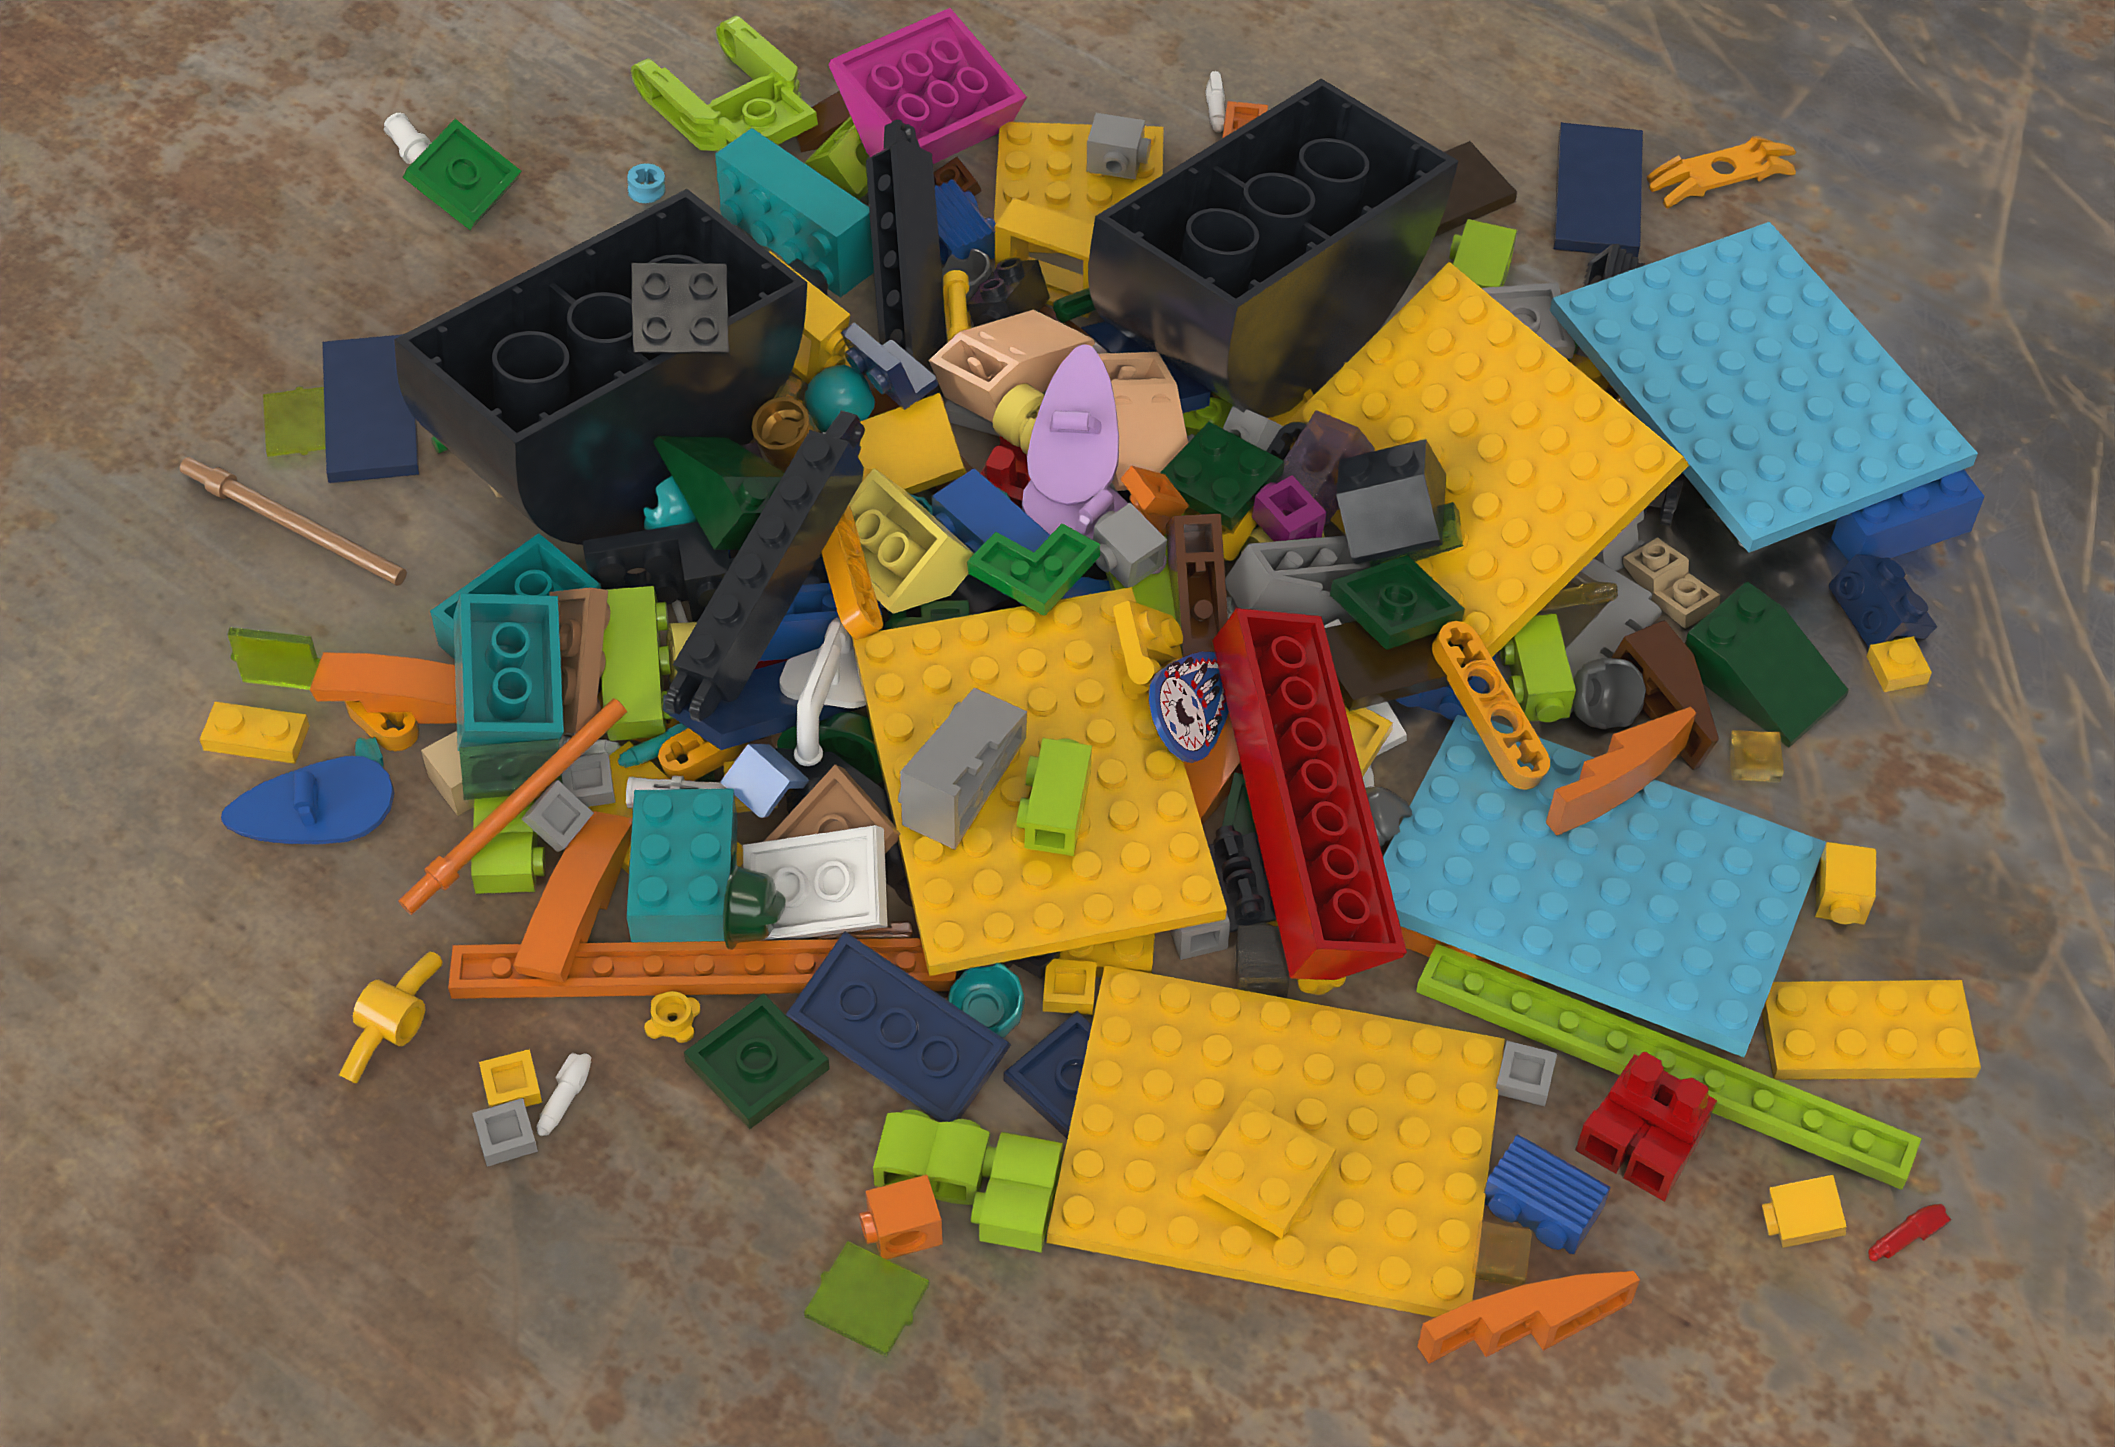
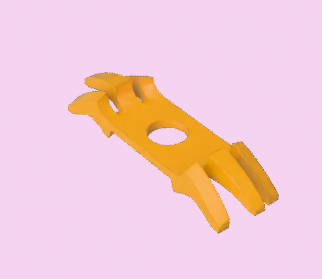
(1700, 176)

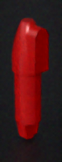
(1917, 1225)

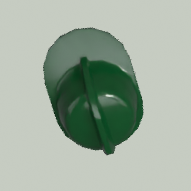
(848, 737)
(750, 906)

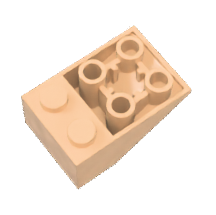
(997, 356)
(1147, 412)

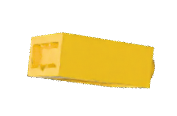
(1030, 223)
(821, 338)

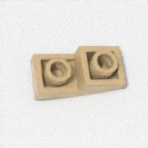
(1667, 576)

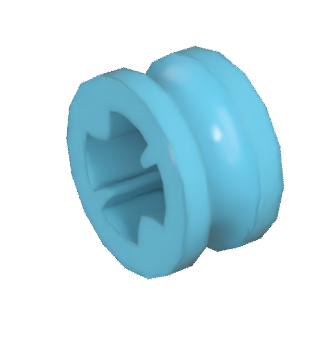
(646, 192)

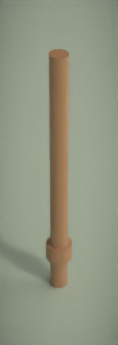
(225, 485)

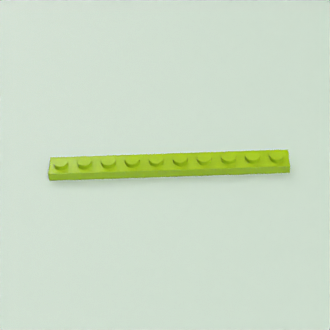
(1612, 1041)

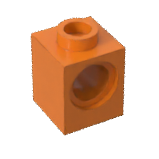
(902, 1218)

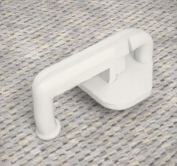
(820, 679)

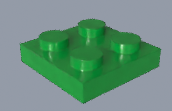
(462, 174)

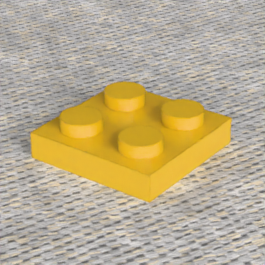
(1263, 1168)

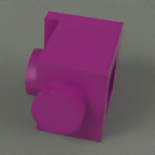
(1288, 511)

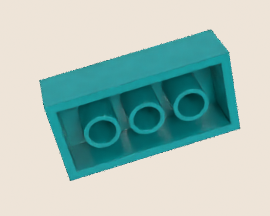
(795, 210)

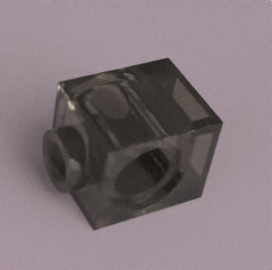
(1261, 960)

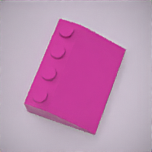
(931, 79)

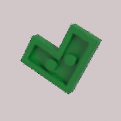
(1039, 576)

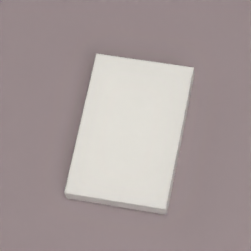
(827, 881)

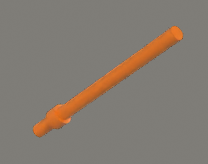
(443, 871)

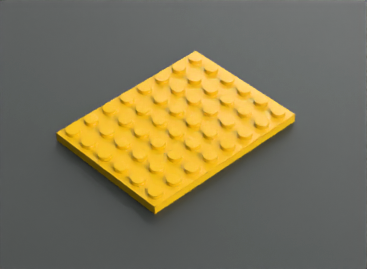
(1526, 444)
(1140, 837)
(1390, 1094)

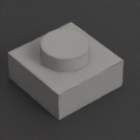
(590, 779)
(557, 816)
(1526, 1073)
(505, 1132)

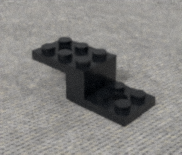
(675, 562)

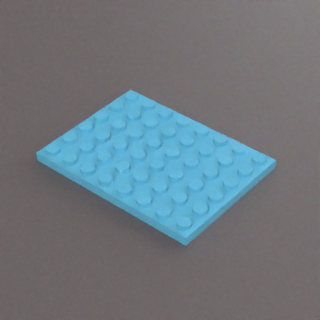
(1762, 385)
(1646, 909)

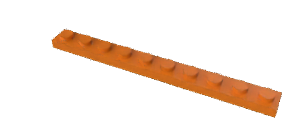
(672, 966)

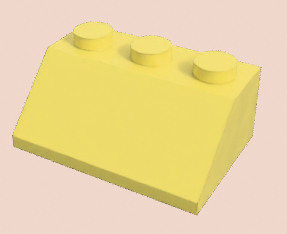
(905, 546)

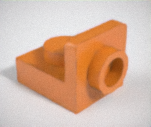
(1154, 496)

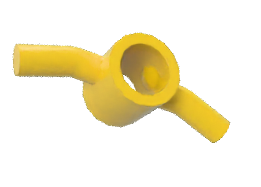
(388, 1014)

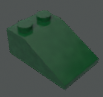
(721, 484)
(1764, 664)

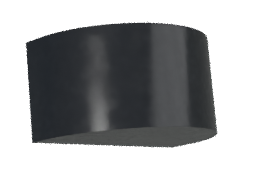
(1273, 248)
(545, 382)

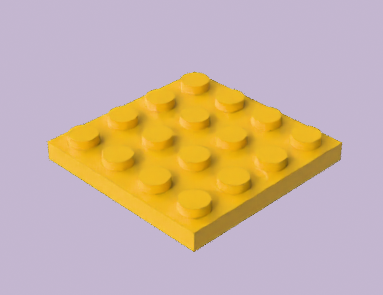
(1049, 168)

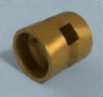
(781, 429)

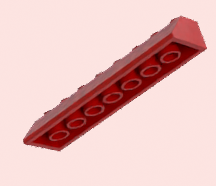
(1307, 795)

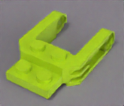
(766, 103)

